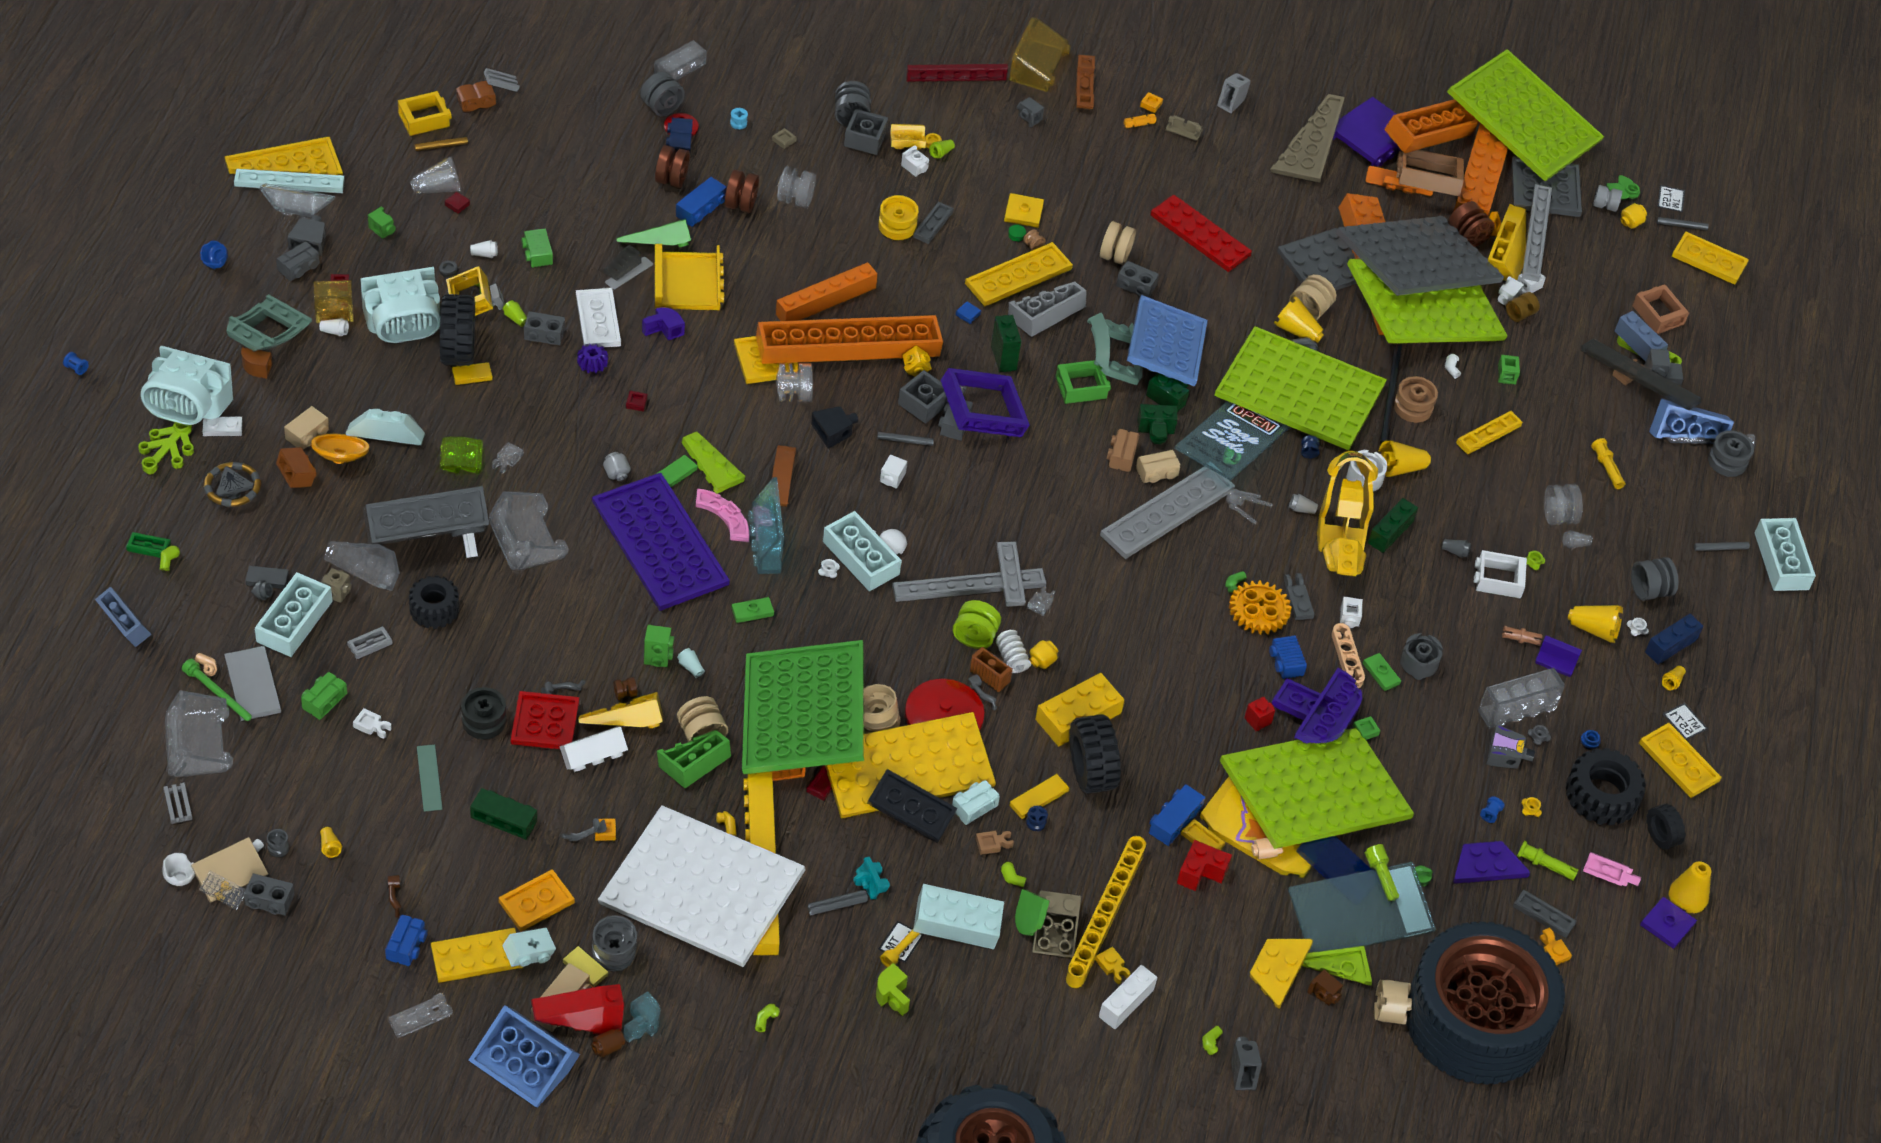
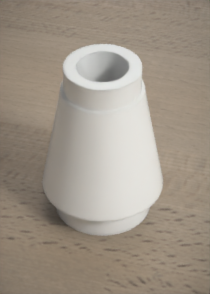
(484, 249)
(335, 326)

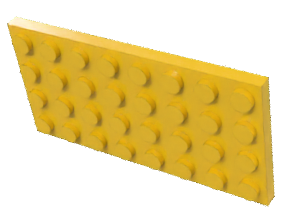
(935, 755)

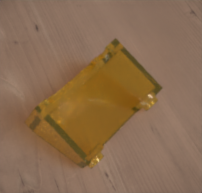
(1038, 56)

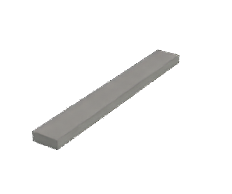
(1536, 233)
(962, 585)

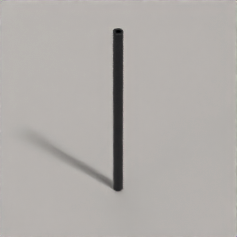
(1391, 392)

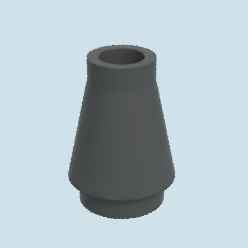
(1458, 547)

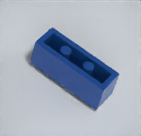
(701, 201)
(1176, 814)

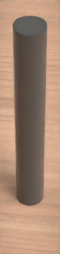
(1682, 223)
(905, 438)
(1721, 546)

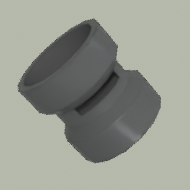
(277, 843)

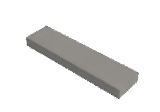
(1011, 574)

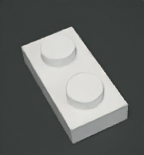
(222, 426)

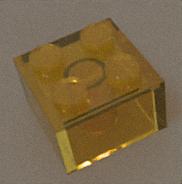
(333, 300)

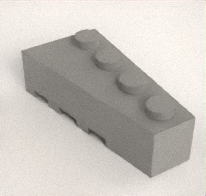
(1048, 308)

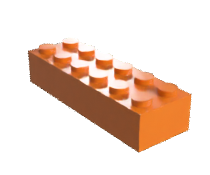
(1431, 126)

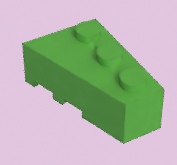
(694, 759)

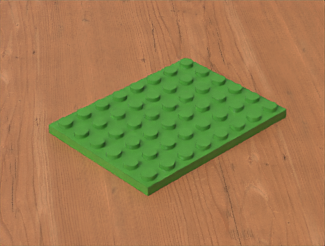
(804, 707)

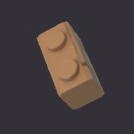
(1123, 450)

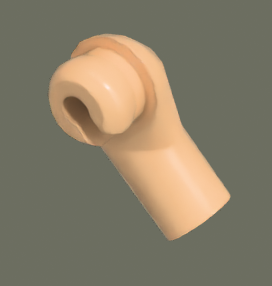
(209, 663)

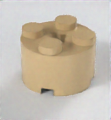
(1392, 1001)

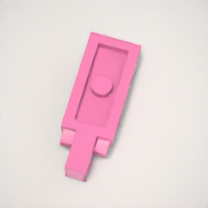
(1610, 870)

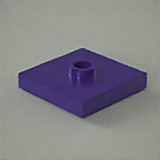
(1668, 922)

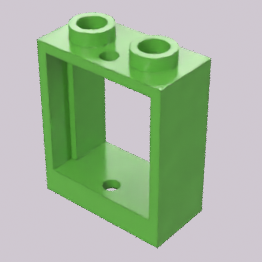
(1081, 369)

